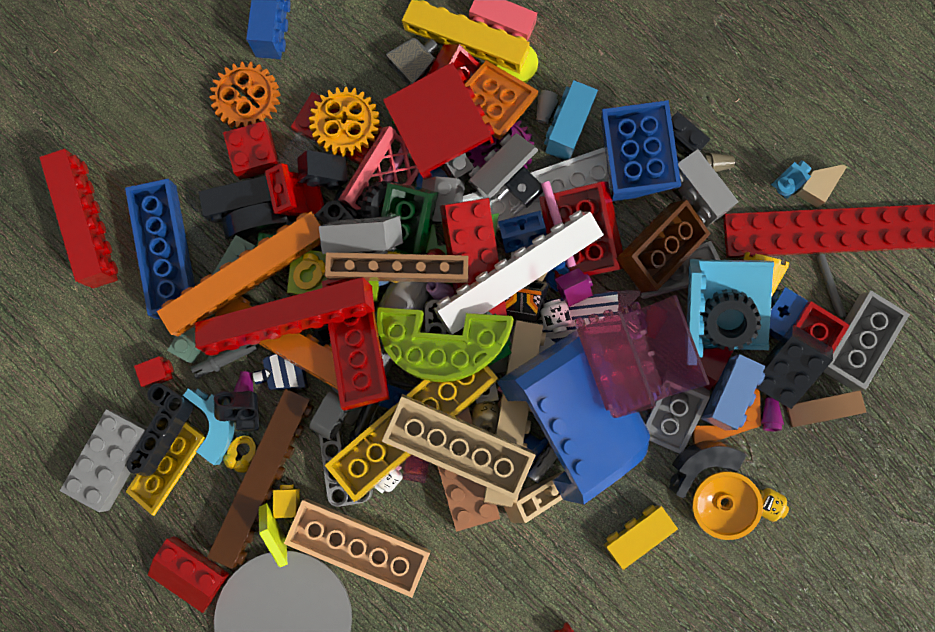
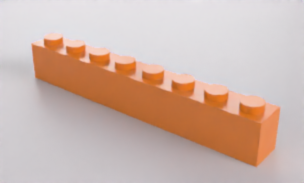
(241, 275)
(296, 348)

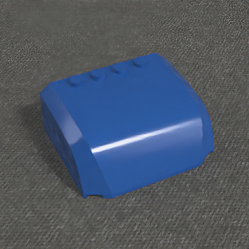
(574, 420)

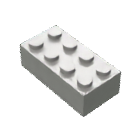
(867, 340)
(103, 461)

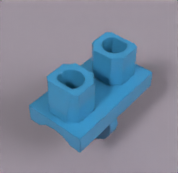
(792, 179)

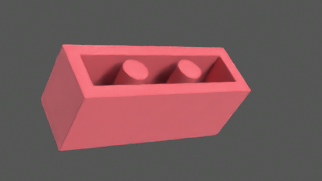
(505, 16)

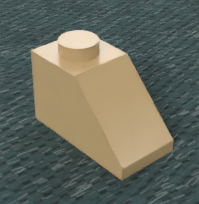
(820, 185)

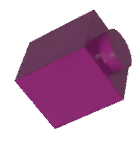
(574, 287)

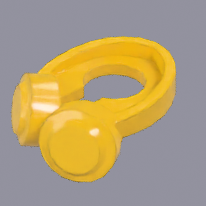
(308, 260)
(243, 464)

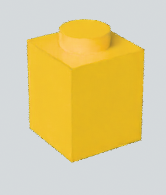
(286, 501)

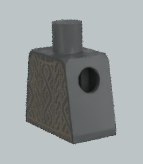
(412, 59)

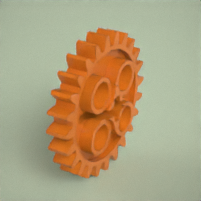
(258, 81)

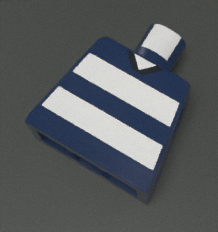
(280, 374)

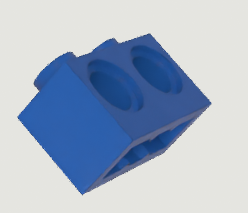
(521, 230)

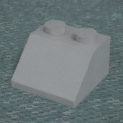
(449, 191)

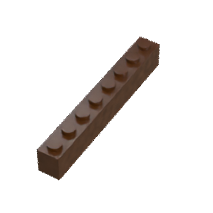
(260, 479)

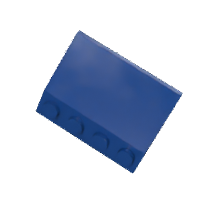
(640, 150)

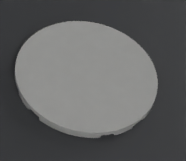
(284, 599)

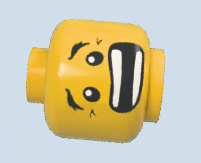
(773, 505)

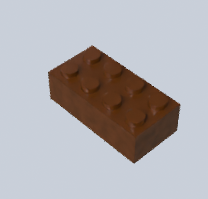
(663, 246)

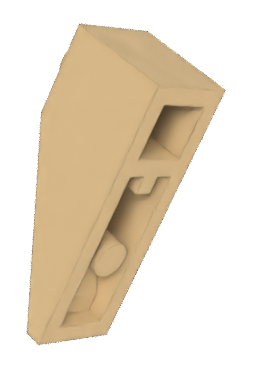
(534, 501)

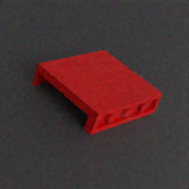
(438, 118)

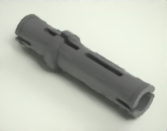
(224, 358)

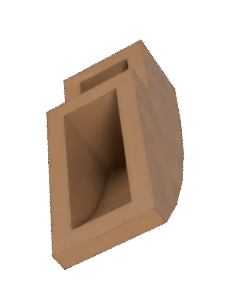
(826, 408)

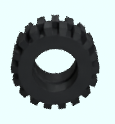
(372, 199)
(739, 335)

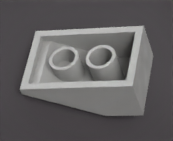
(676, 418)

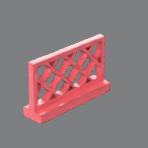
(372, 162)

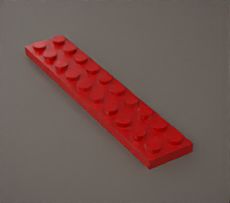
(830, 230)

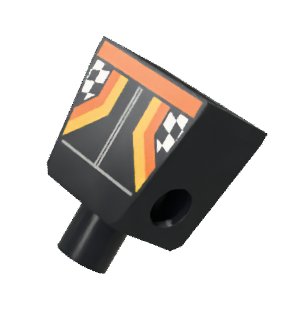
(527, 302)

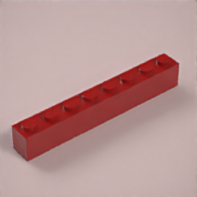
(285, 316)

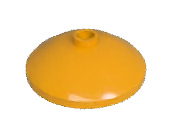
(738, 515)

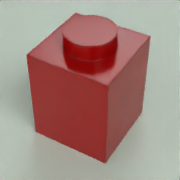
(154, 371)

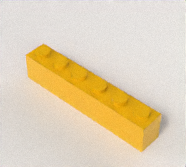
(473, 36)

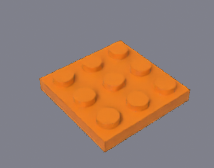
(500, 96)

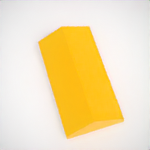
(154, 489)

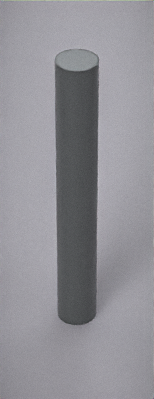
(830, 284)

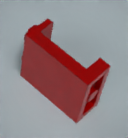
(289, 195)

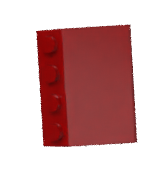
(594, 198)

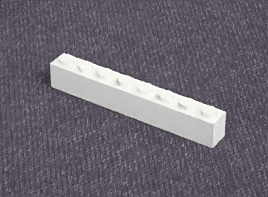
(518, 271)

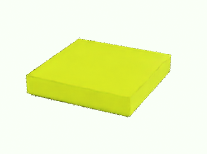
(272, 535)

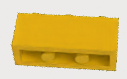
(640, 536)

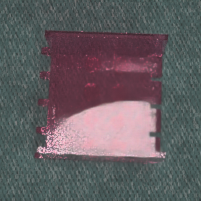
(641, 355)

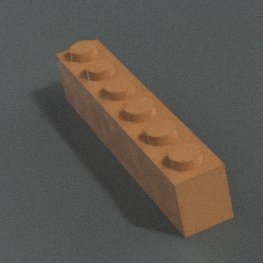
(397, 267)

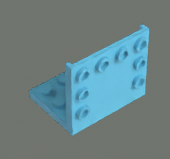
(713, 276)

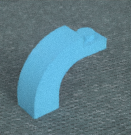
(219, 434)

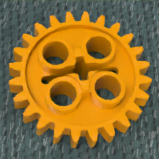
(346, 103)

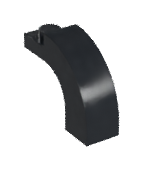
(252, 220)
(702, 456)

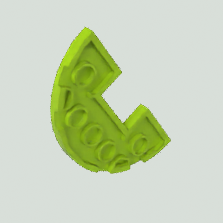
(441, 355)

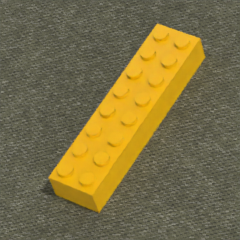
(370, 460)

